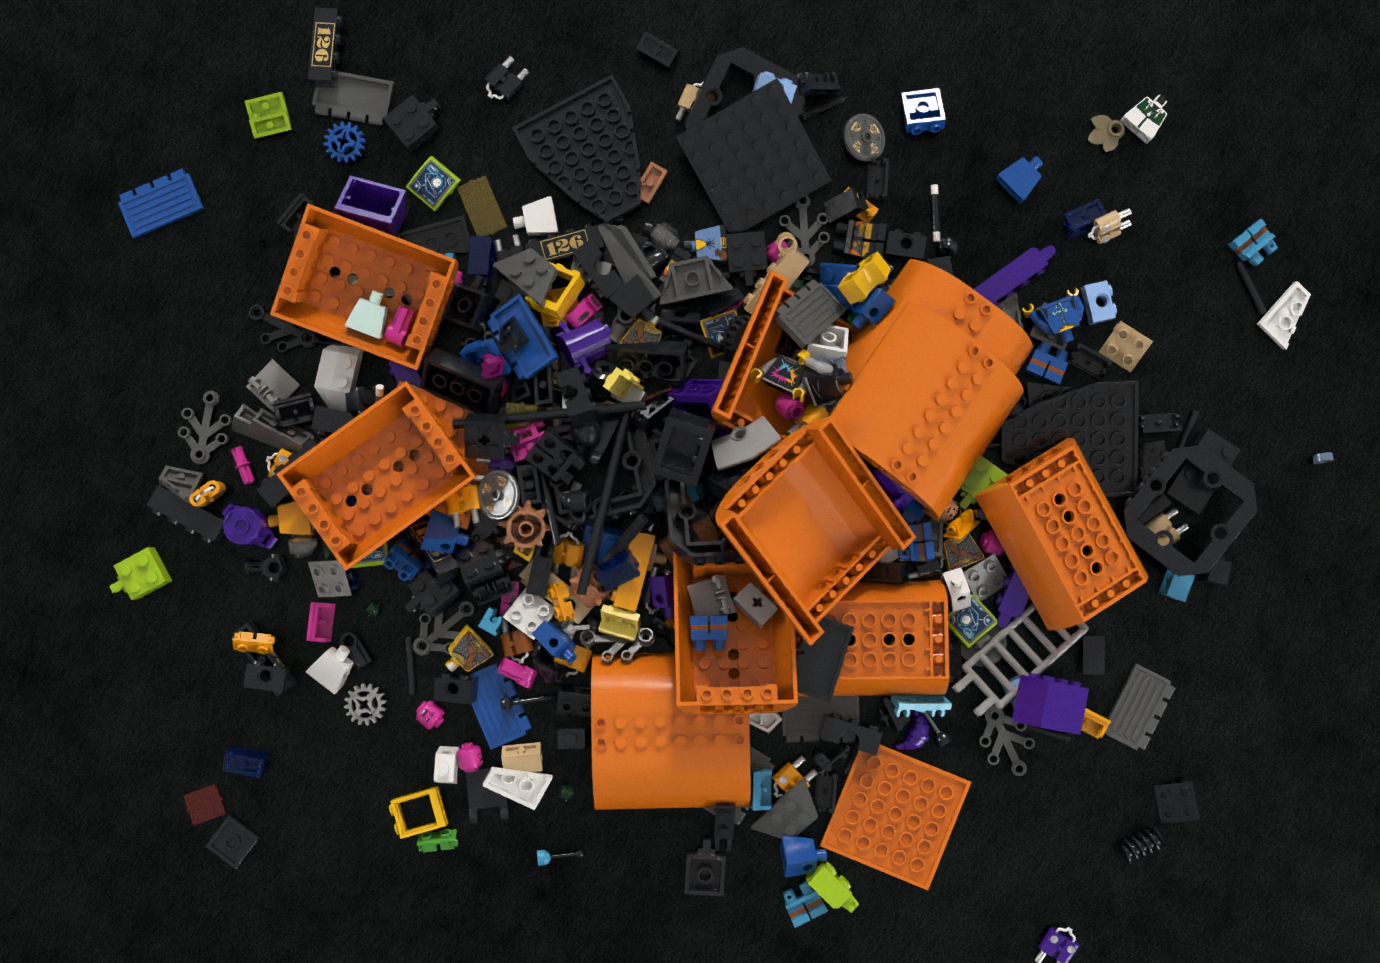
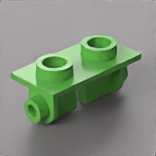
(428, 840)

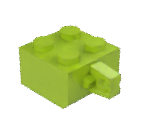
(981, 477)
(141, 574)
(832, 888)

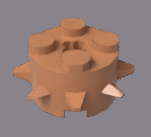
(532, 533)
(595, 593)

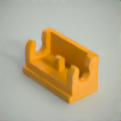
(1094, 724)

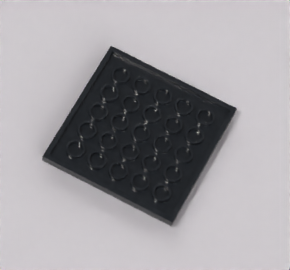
(753, 157)

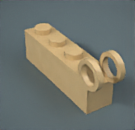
(788, 265)

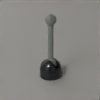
(942, 738)

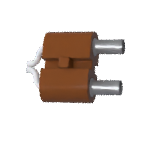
(515, 643)

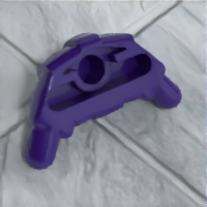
(917, 733)

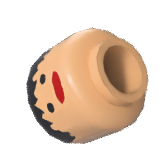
(951, 512)

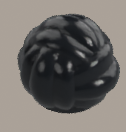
(948, 247)
(593, 621)

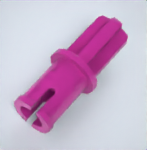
(242, 465)

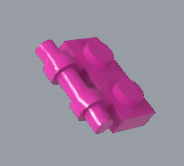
(520, 451)

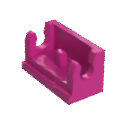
(321, 622)

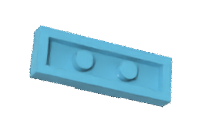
(920, 704)

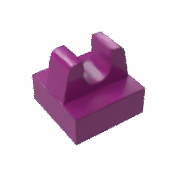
(492, 366)

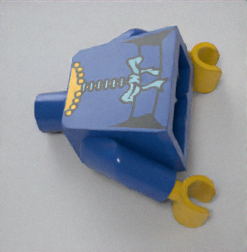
(1058, 316)

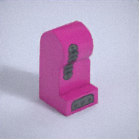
(583, 310)
(508, 600)

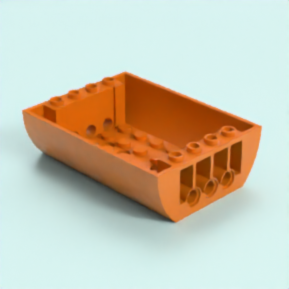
(324, 303)
(366, 454)
(1049, 549)
(898, 610)
(764, 660)

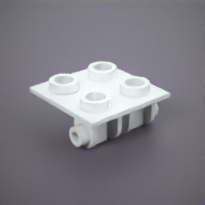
(529, 613)

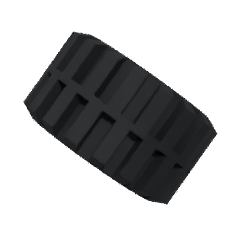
(733, 334)

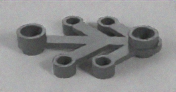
(805, 234)
(204, 430)
(440, 630)
(619, 643)
(1004, 738)

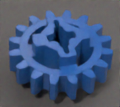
(346, 134)

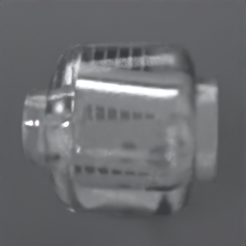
(664, 236)
(302, 545)

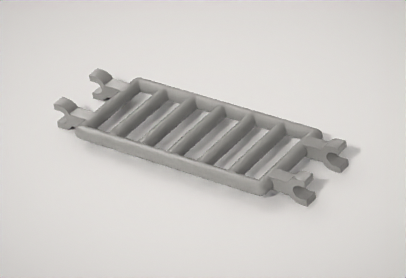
(995, 643)

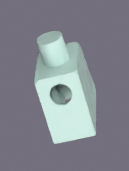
(369, 316)

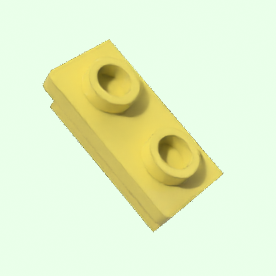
(621, 382)
(619, 622)

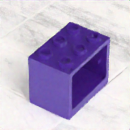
(373, 205)
(698, 398)
(1050, 703)

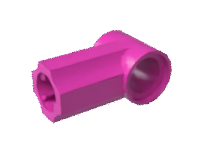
(399, 329)
(520, 673)

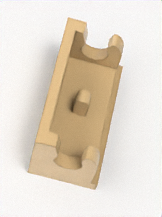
(522, 757)

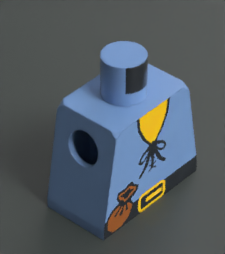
(709, 243)

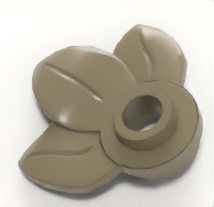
(1103, 132)

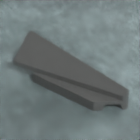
(627, 255)
(265, 428)

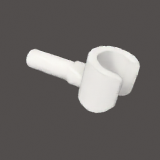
(571, 629)

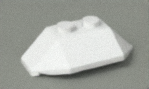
(338, 374)

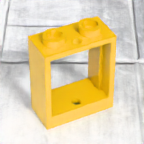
(560, 309)
(437, 805)

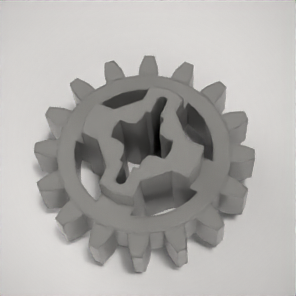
(372, 709)

